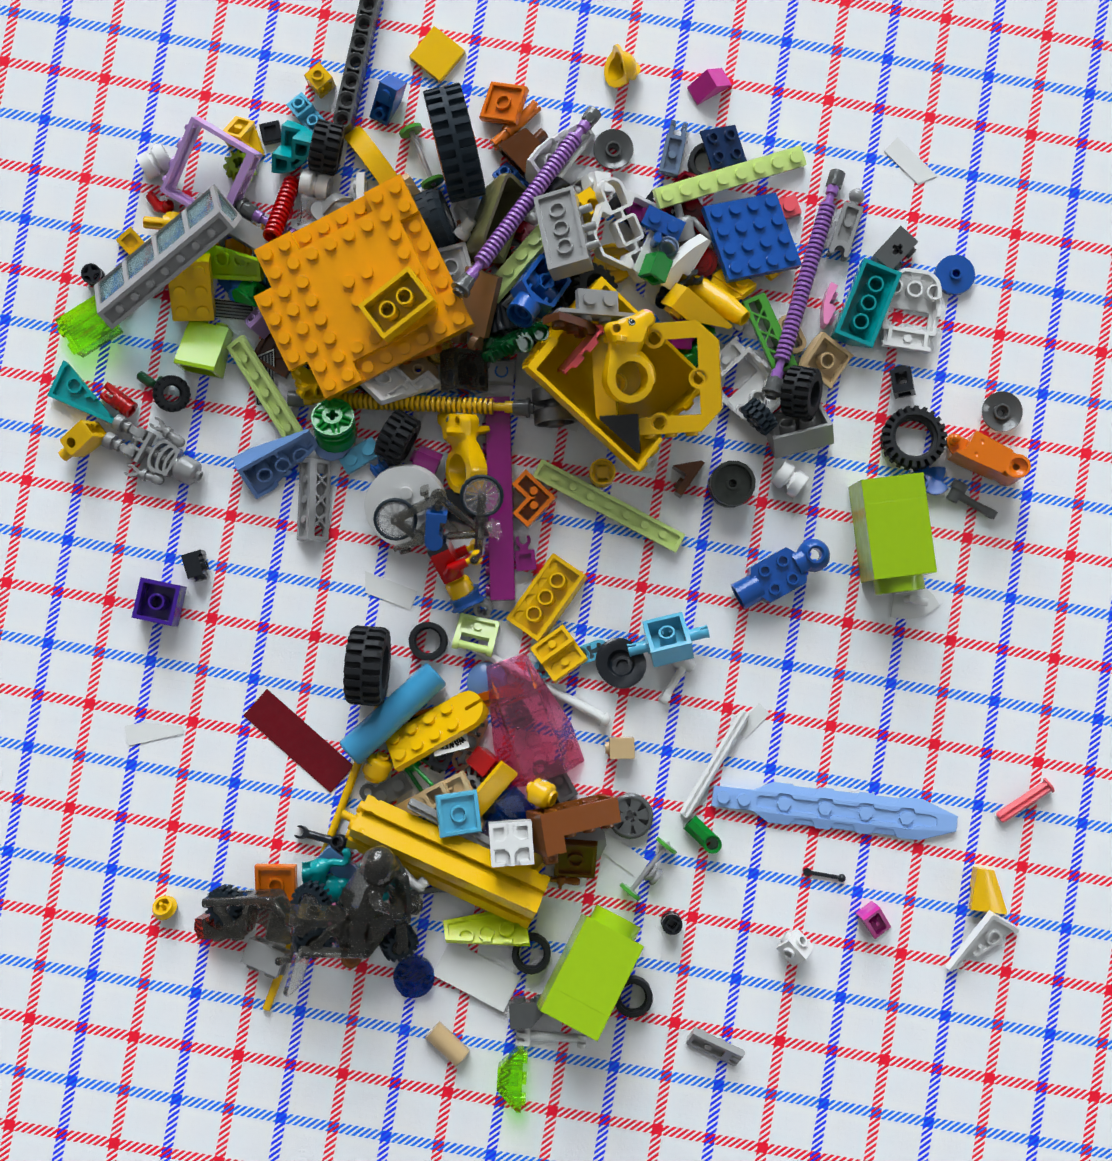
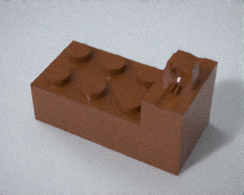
(568, 818)

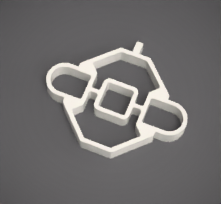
(604, 210)

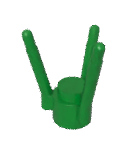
(415, 767)

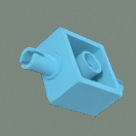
(668, 639)

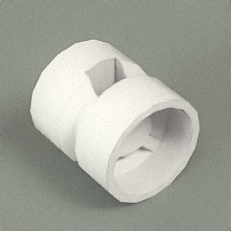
(154, 161)
(319, 185)
(789, 479)

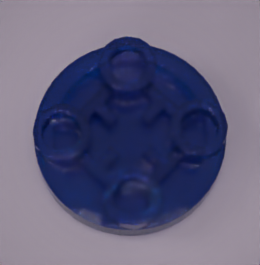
(414, 976)

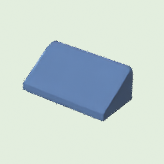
(341, 872)

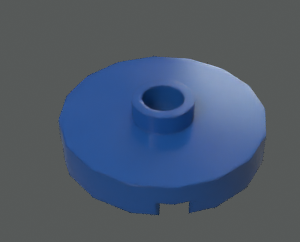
(950, 283)

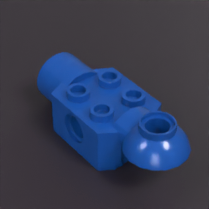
(535, 293)
(780, 573)

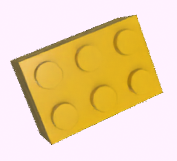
(193, 292)
(397, 304)

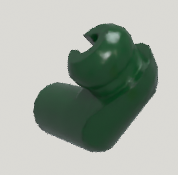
(146, 379)

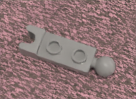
(847, 224)

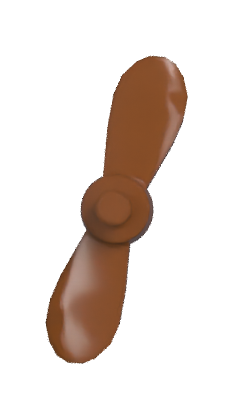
(561, 880)

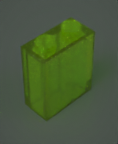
(85, 328)

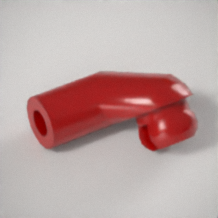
(160, 206)

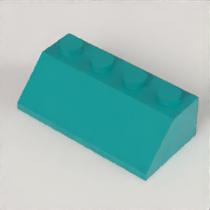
(866, 304)

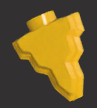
(306, 384)

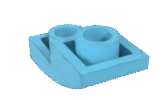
(304, 111)

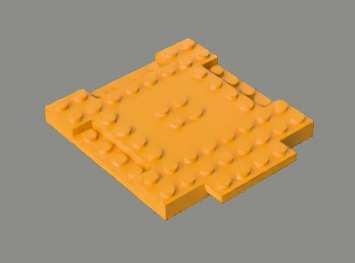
(337, 264)

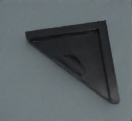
(625, 427)

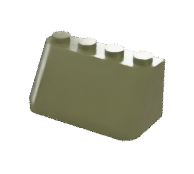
(493, 207)

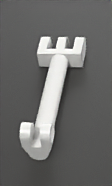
(529, 1035)

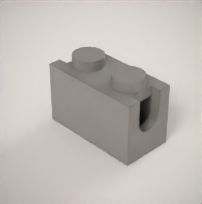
(262, 954)

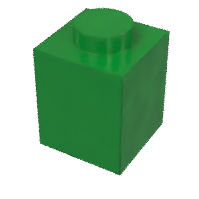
(655, 268)

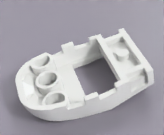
(915, 292)
(731, 355)

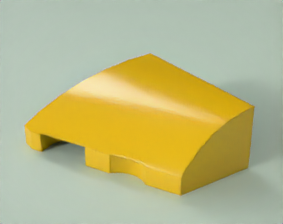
(986, 891)

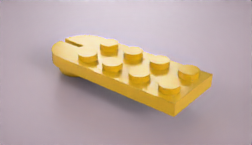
(436, 728)

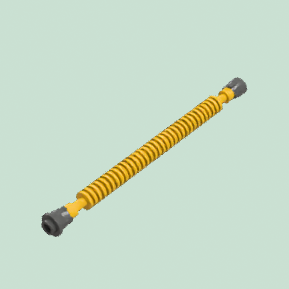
(518, 407)

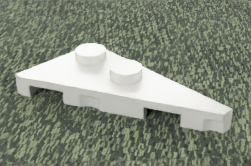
(982, 938)

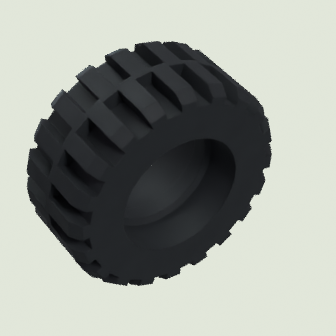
(367, 665)

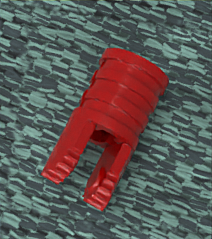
(119, 401)

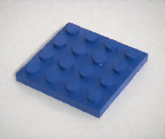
(751, 237)

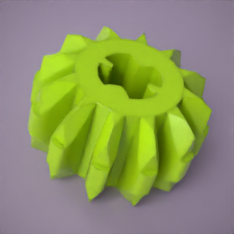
(233, 163)

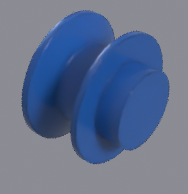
(380, 467)

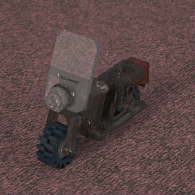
(261, 907)

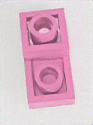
(827, 310)

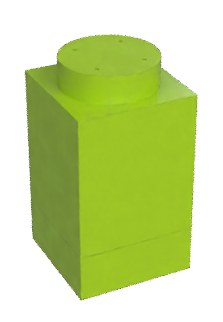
(893, 532)
(591, 972)

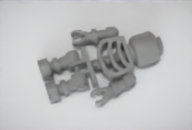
(181, 467)

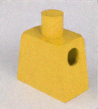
(81, 439)

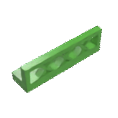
(772, 326)

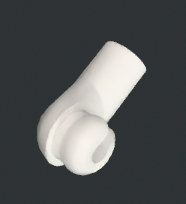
(418, 885)

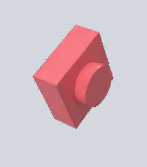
(790, 206)

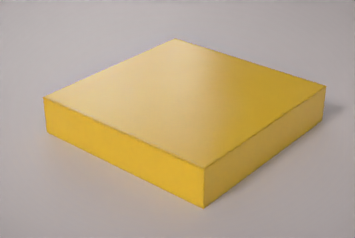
(437, 54)

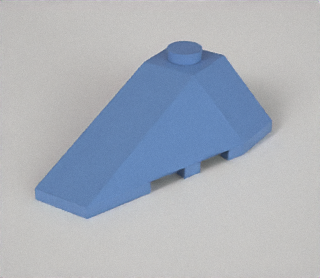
(269, 462)

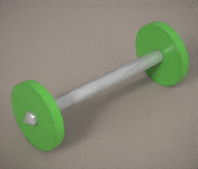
(411, 131)
(631, 890)

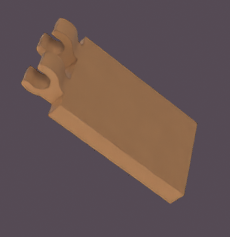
(481, 307)

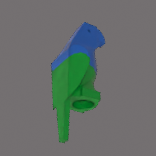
(242, 291)

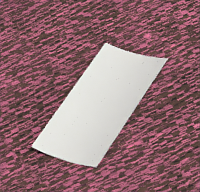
(476, 976)

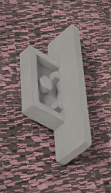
(596, 306)

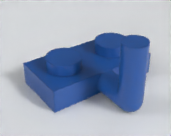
(662, 224)

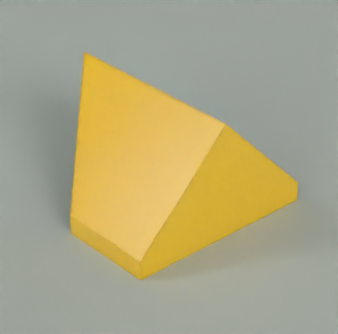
(246, 132)

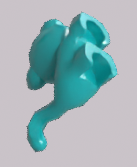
(319, 868)

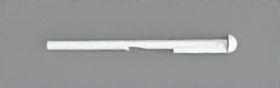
(604, 718)

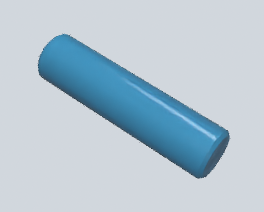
(392, 713)

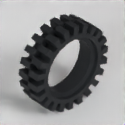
(927, 419)

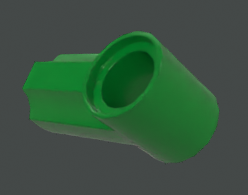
(702, 833)

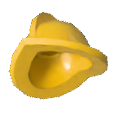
(620, 67)

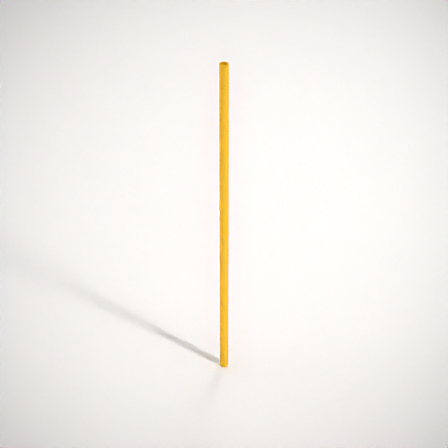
(332, 832)

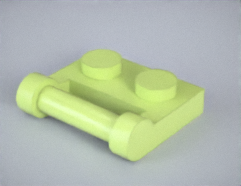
(476, 628)

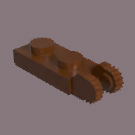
(571, 324)

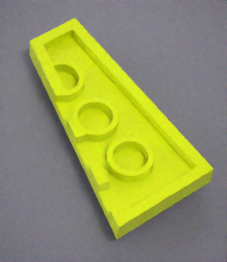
(485, 930)

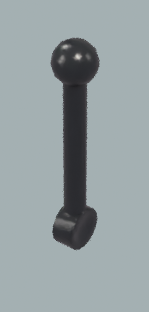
(807, 872)

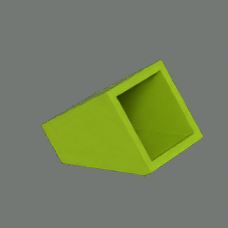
(204, 348)

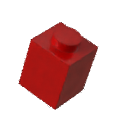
(482, 761)

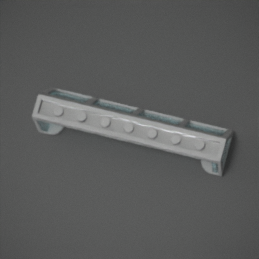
(165, 256)

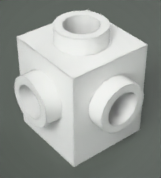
(794, 946)

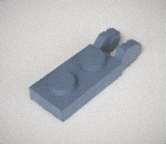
(673, 151)

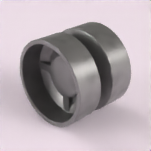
(552, 414)

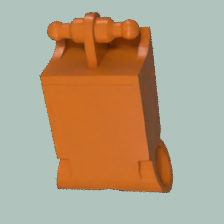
(987, 458)

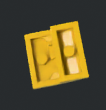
(559, 653)

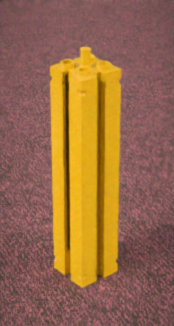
(447, 862)

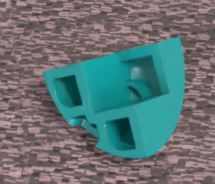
(293, 147)

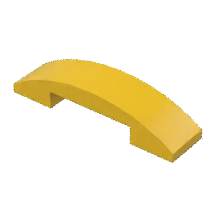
(370, 155)

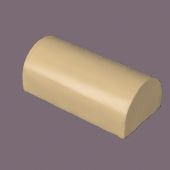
(447, 1043)

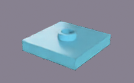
(458, 813)

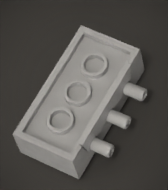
(565, 233)

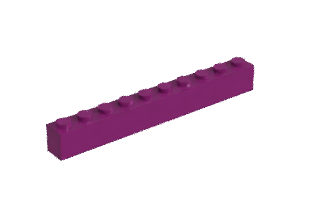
(499, 466)

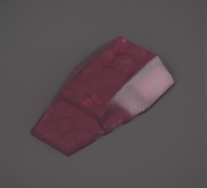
(529, 723)

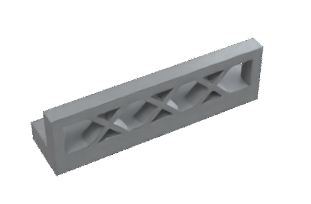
(309, 499)

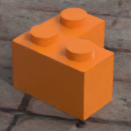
(536, 499)

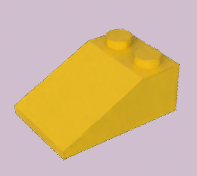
(686, 304)

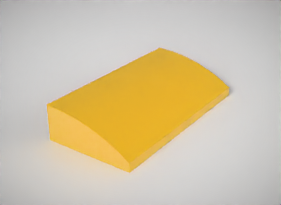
(547, 597)

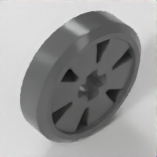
(642, 819)

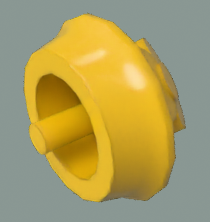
(164, 907)

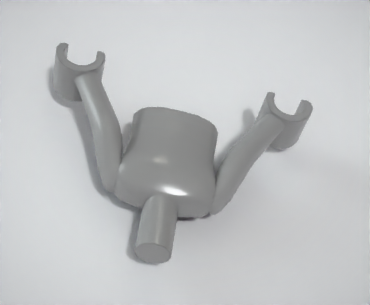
(688, 230)

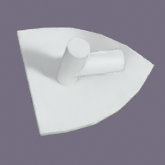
(913, 604)

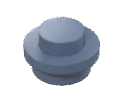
(669, 246)

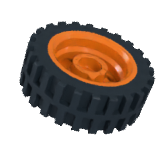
(455, 142)

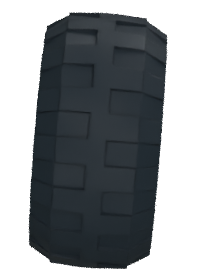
(437, 217)

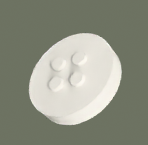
(400, 482)

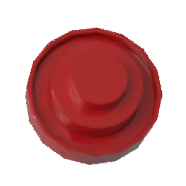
(707, 264)

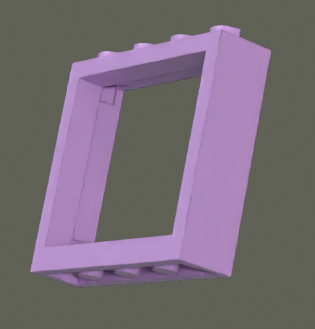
(184, 150)

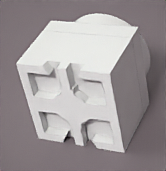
(511, 843)

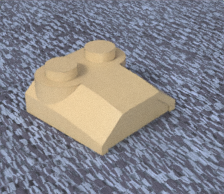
(826, 356)

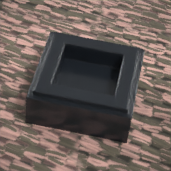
(270, 132)

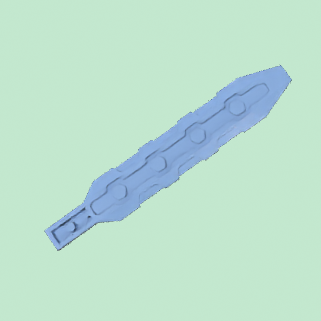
(839, 810)

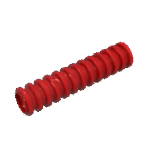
(281, 208)

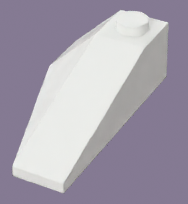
(545, 151)

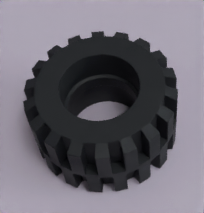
(326, 147)
(586, 279)
(801, 392)
(397, 437)

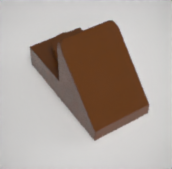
(689, 471)

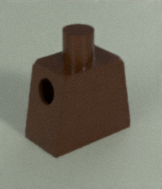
(520, 147)

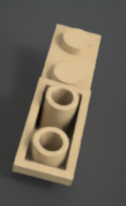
(455, 783)

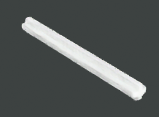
(714, 764)

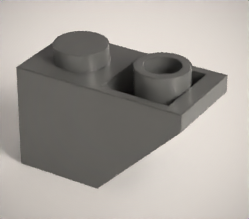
(524, 1012)

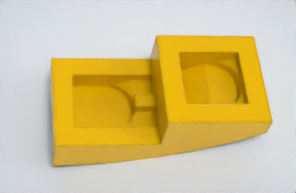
(130, 240)

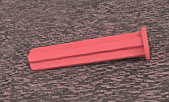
(1025, 800)

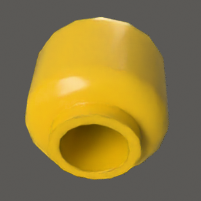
(377, 767)
(541, 793)

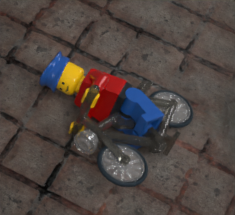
(480, 497)

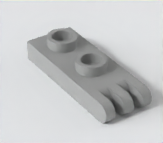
(715, 1046)

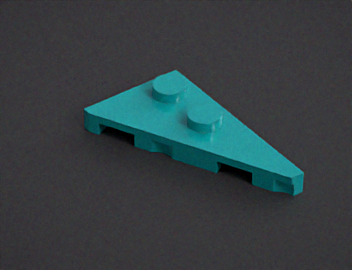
(73, 391)

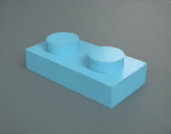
(359, 456)

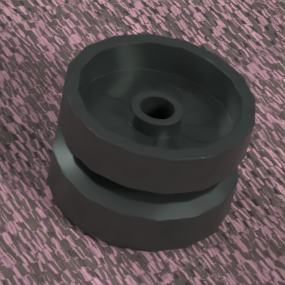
(739, 475)

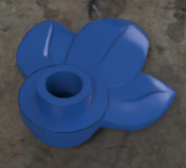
(933, 479)

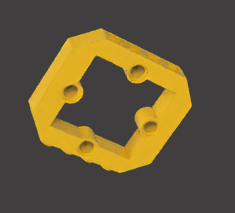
(710, 391)

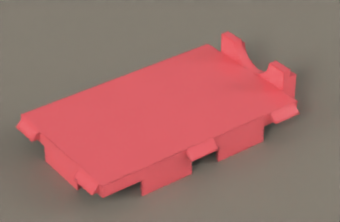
(585, 345)

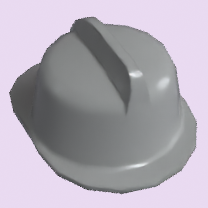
(333, 202)

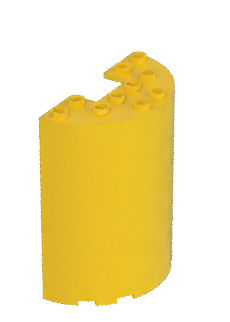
(575, 391)

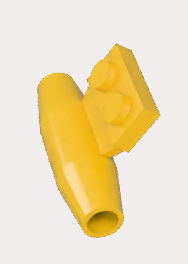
(724, 296)

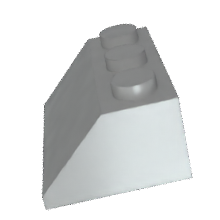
(799, 435)

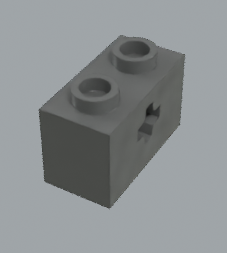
(902, 242)

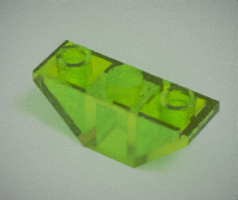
(511, 1077)

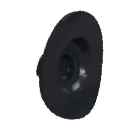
(617, 666)

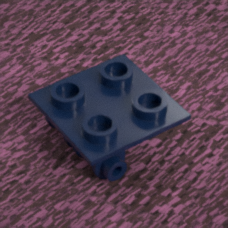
(723, 146)

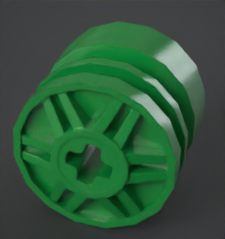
(334, 425)

